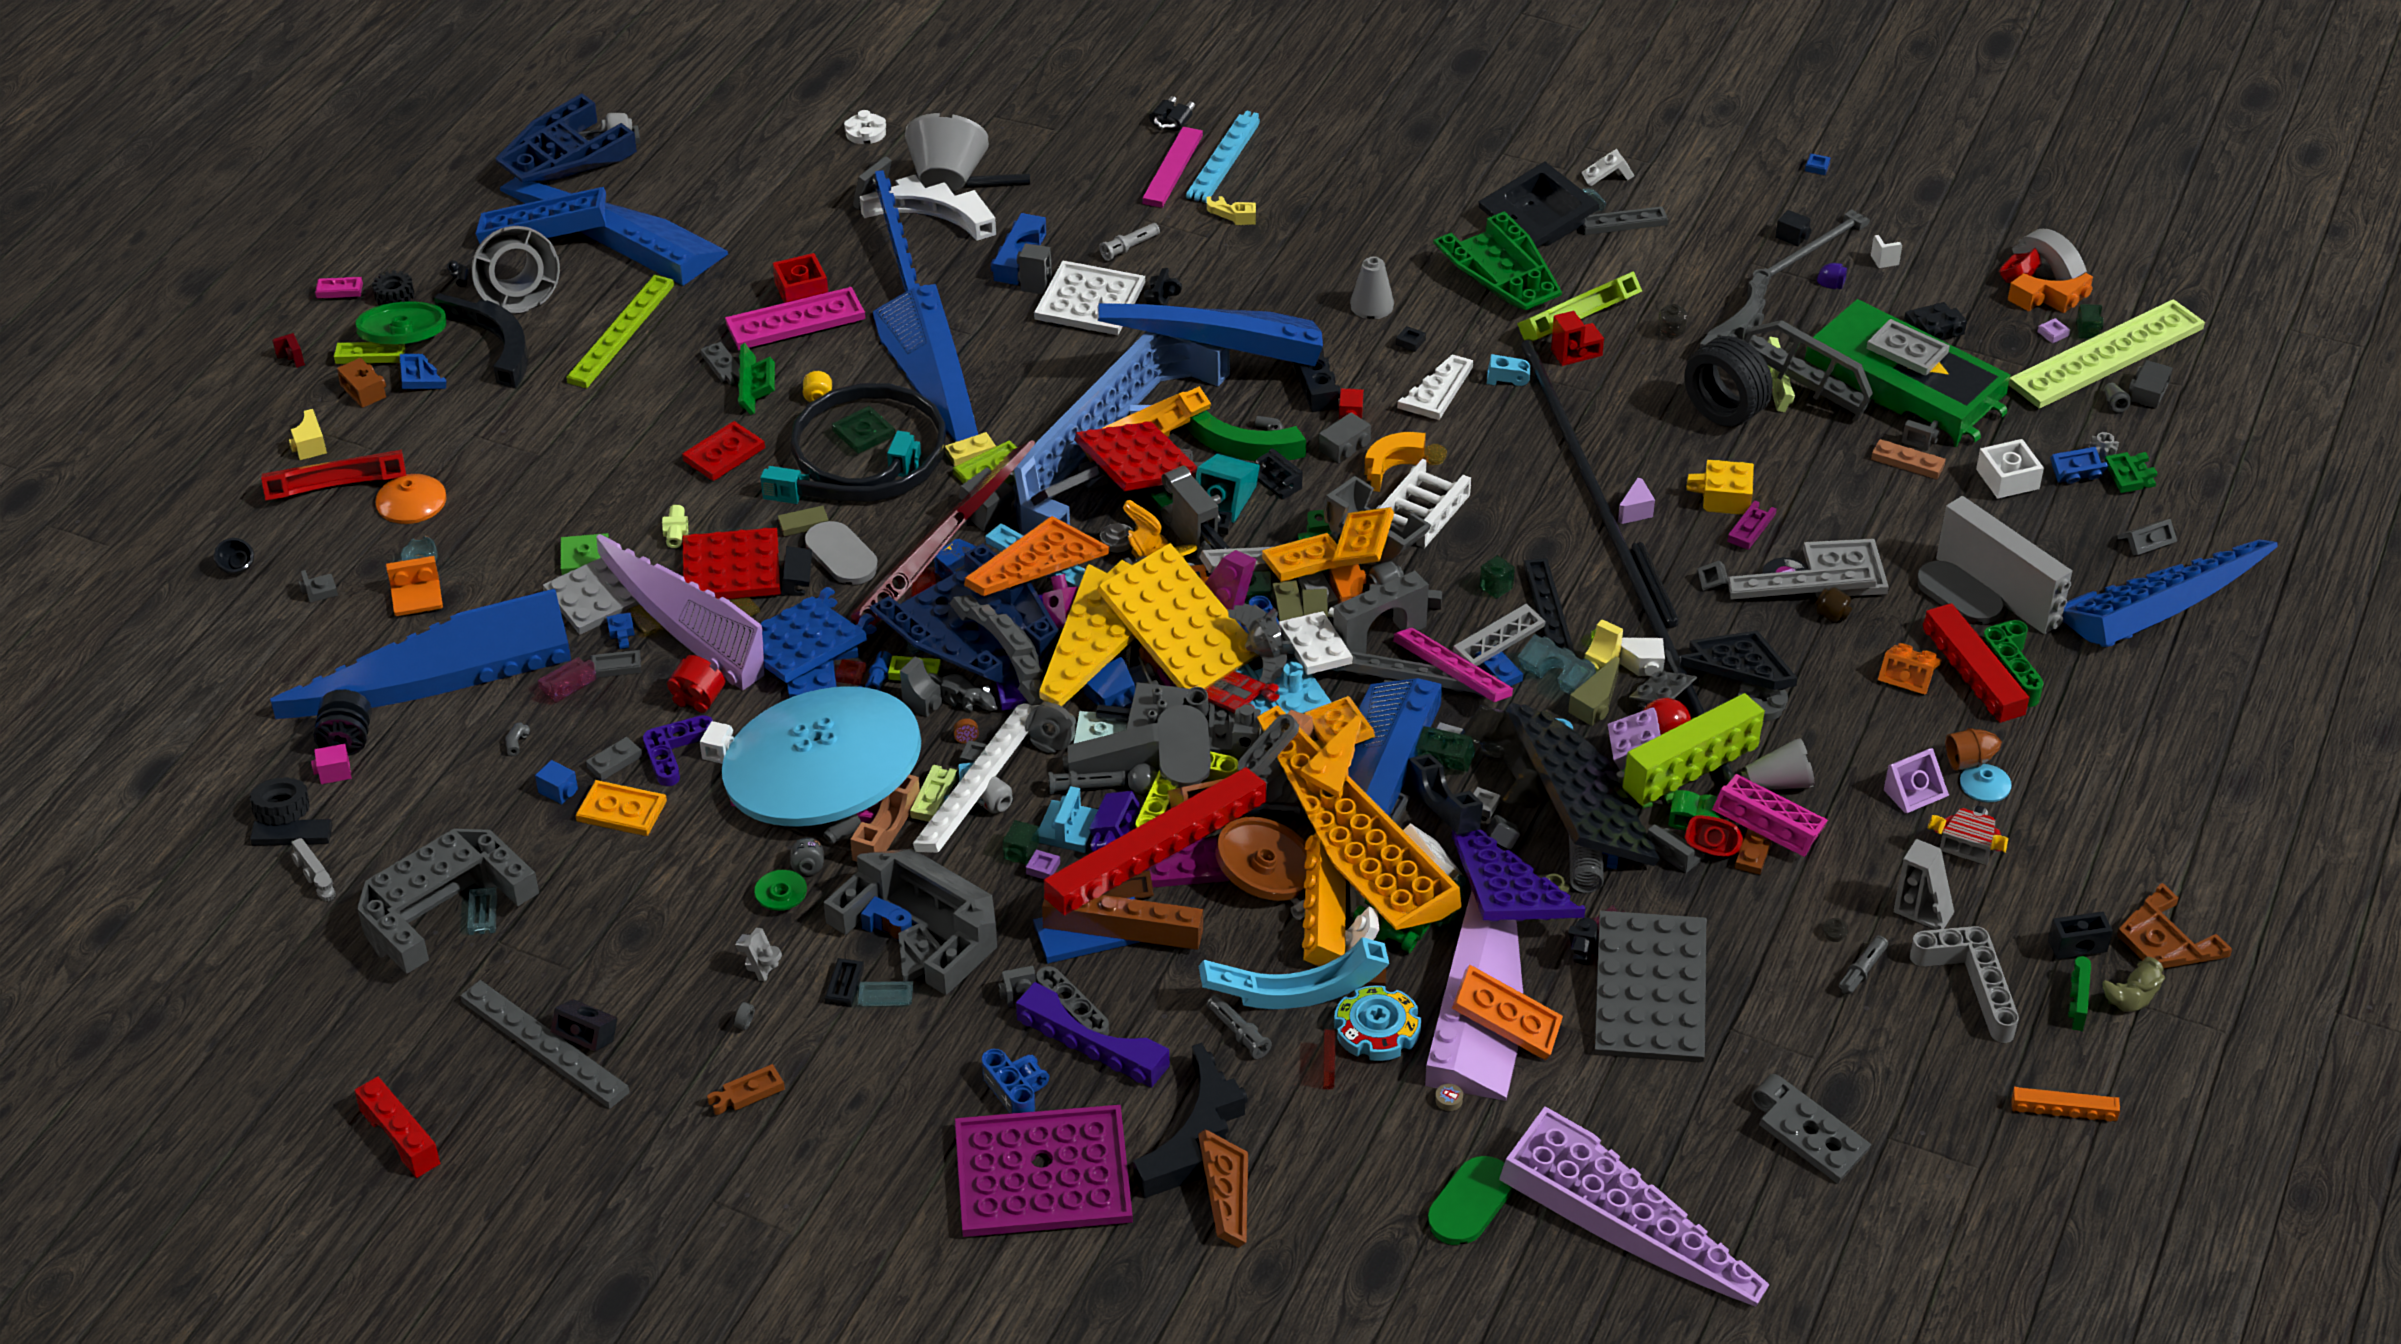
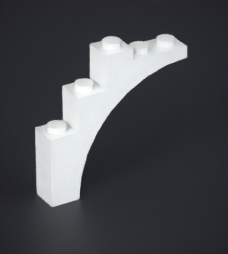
(938, 201)

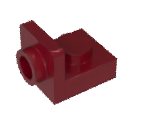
(289, 347)

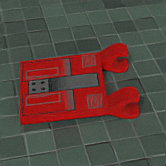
(1239, 690)

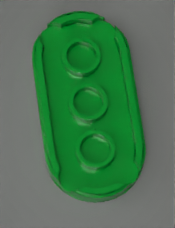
(1469, 1201)

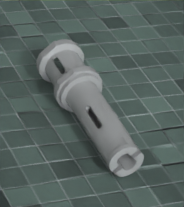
(1123, 243)

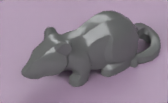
(961, 690)

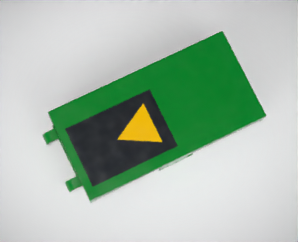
(1953, 392)

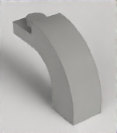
(2056, 250)

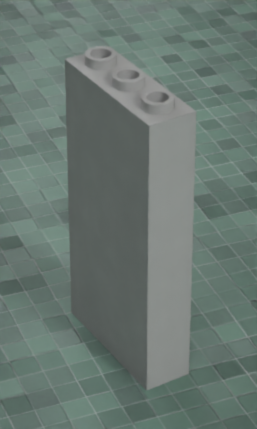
(2007, 563)

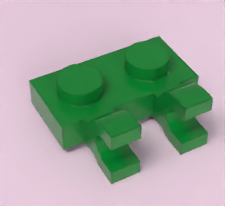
(2130, 471)

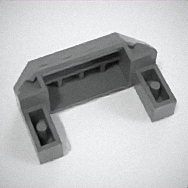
(429, 879)
(935, 897)

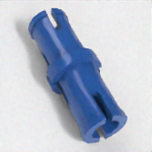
(878, 671)

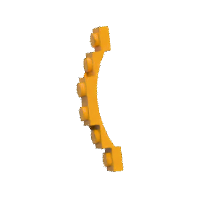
(1169, 412)

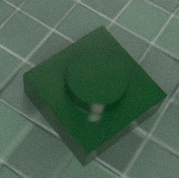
(1161, 498)

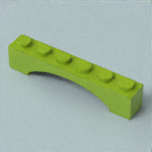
(1583, 305)

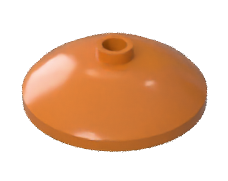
(410, 499)

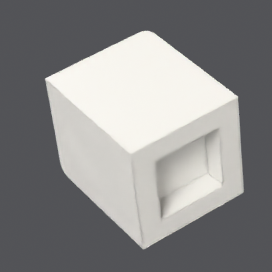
(1885, 254)

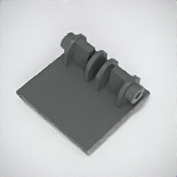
(1661, 685)

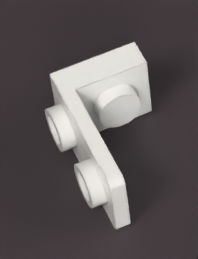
(1605, 166)

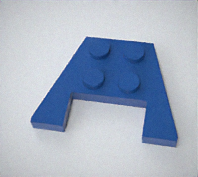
(820, 676)

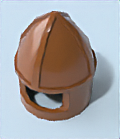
(1973, 746)

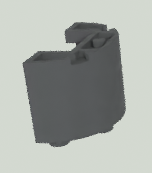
(1354, 497)

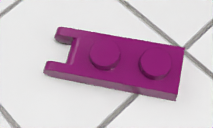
(1750, 526)

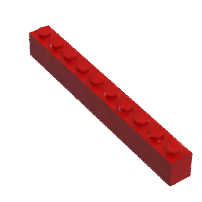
(1154, 841)

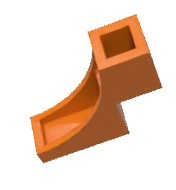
(2061, 295)

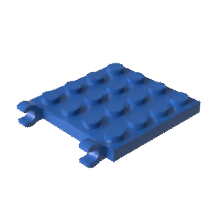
(809, 636)

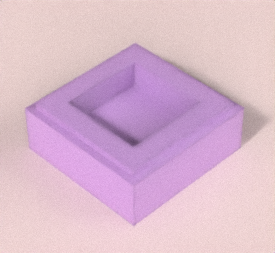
(2053, 330)

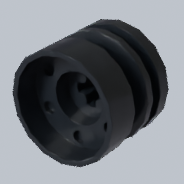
(343, 719)

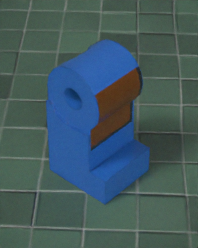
(885, 917)

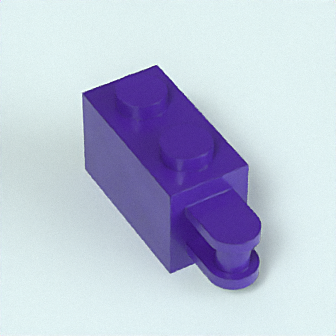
(1114, 818)

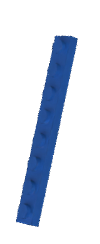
(895, 231)

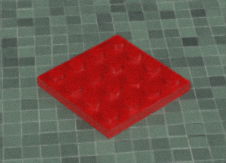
(1133, 454)
(733, 562)

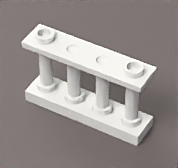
(1445, 505)

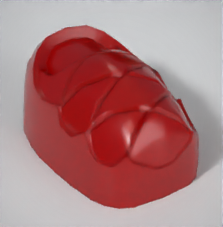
(2020, 264)
(1714, 836)

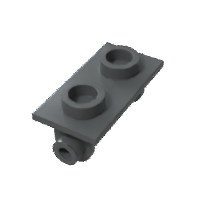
(1143, 673)

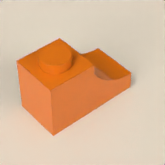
(1347, 581)

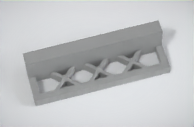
(1499, 631)

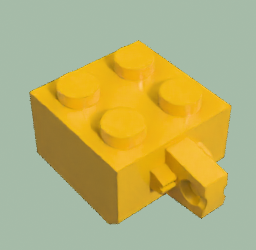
(1725, 486)

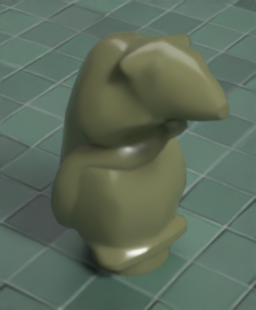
(2140, 986)

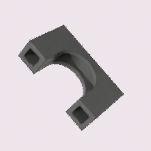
(1405, 595)

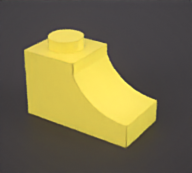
(307, 437)
(1605, 644)

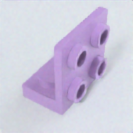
(1631, 733)

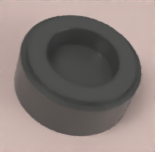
(744, 1016)

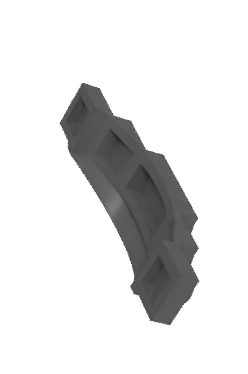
(1747, 317)
(1013, 640)

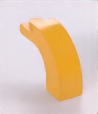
(1392, 451)

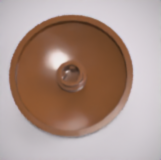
(1262, 858)

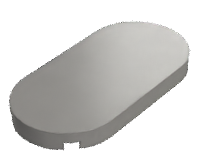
(841, 552)

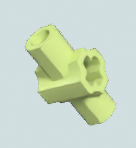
(675, 526)

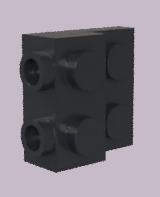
(1937, 320)

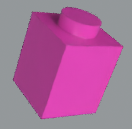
(332, 764)

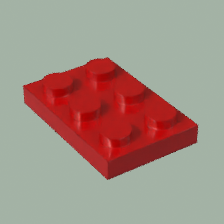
(723, 450)

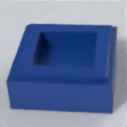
(1817, 164)

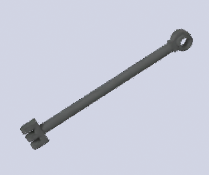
(1850, 219)

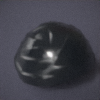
(233, 556)

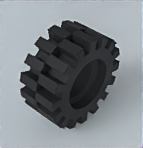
(393, 288)

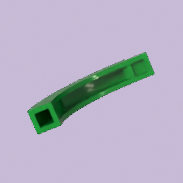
(1245, 443)

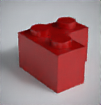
(1574, 340)

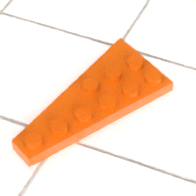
(1038, 553)

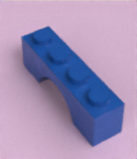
(1026, 229)

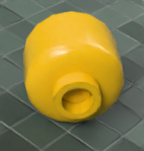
(816, 384)

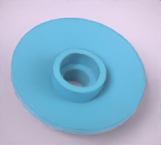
(1985, 783)

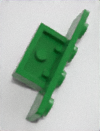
(755, 378)

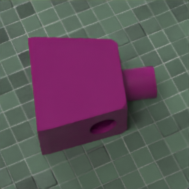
(1060, 600)

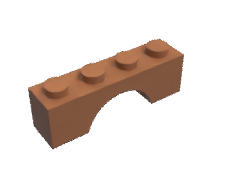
(888, 821)

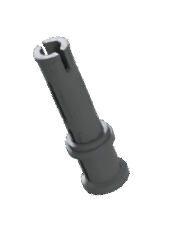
(1062, 782)
(1246, 1033)

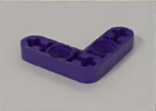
(667, 742)

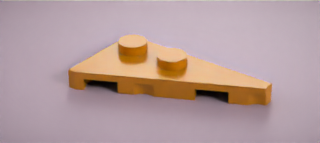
(1331, 764)

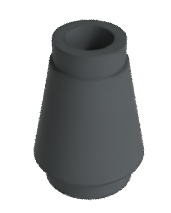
(2116, 397)
(841, 828)

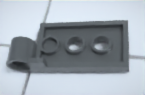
(1792, 1110)

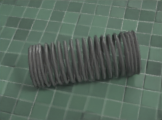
(1586, 867)

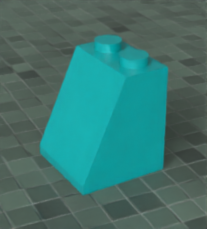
(1230, 479)

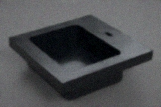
(1542, 204)

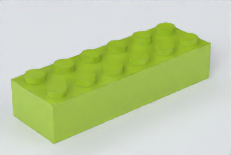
(1693, 749)

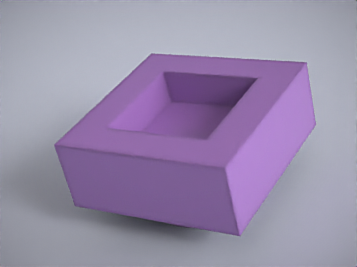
(1042, 864)

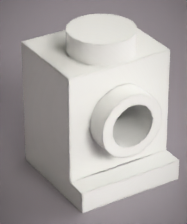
(716, 742)

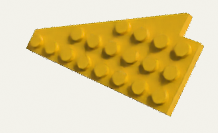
(1088, 640)

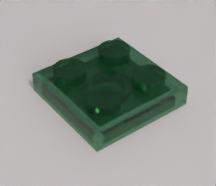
(863, 429)

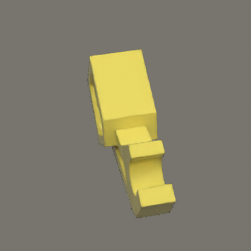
(1239, 212)

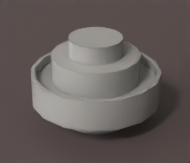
(1116, 537)

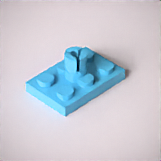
(1297, 689)

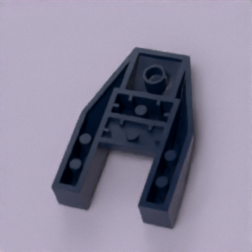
(554, 149)

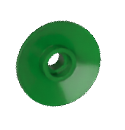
(780, 890)

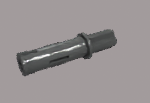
(1858, 971)

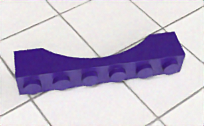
(1137, 1058)

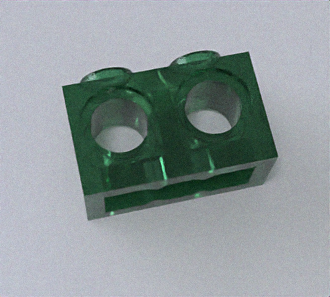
(1447, 747)

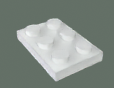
(1315, 642)

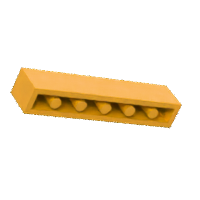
(1323, 906)

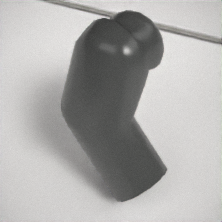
(511, 739)

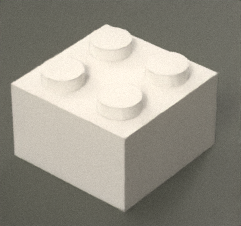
(2009, 468)

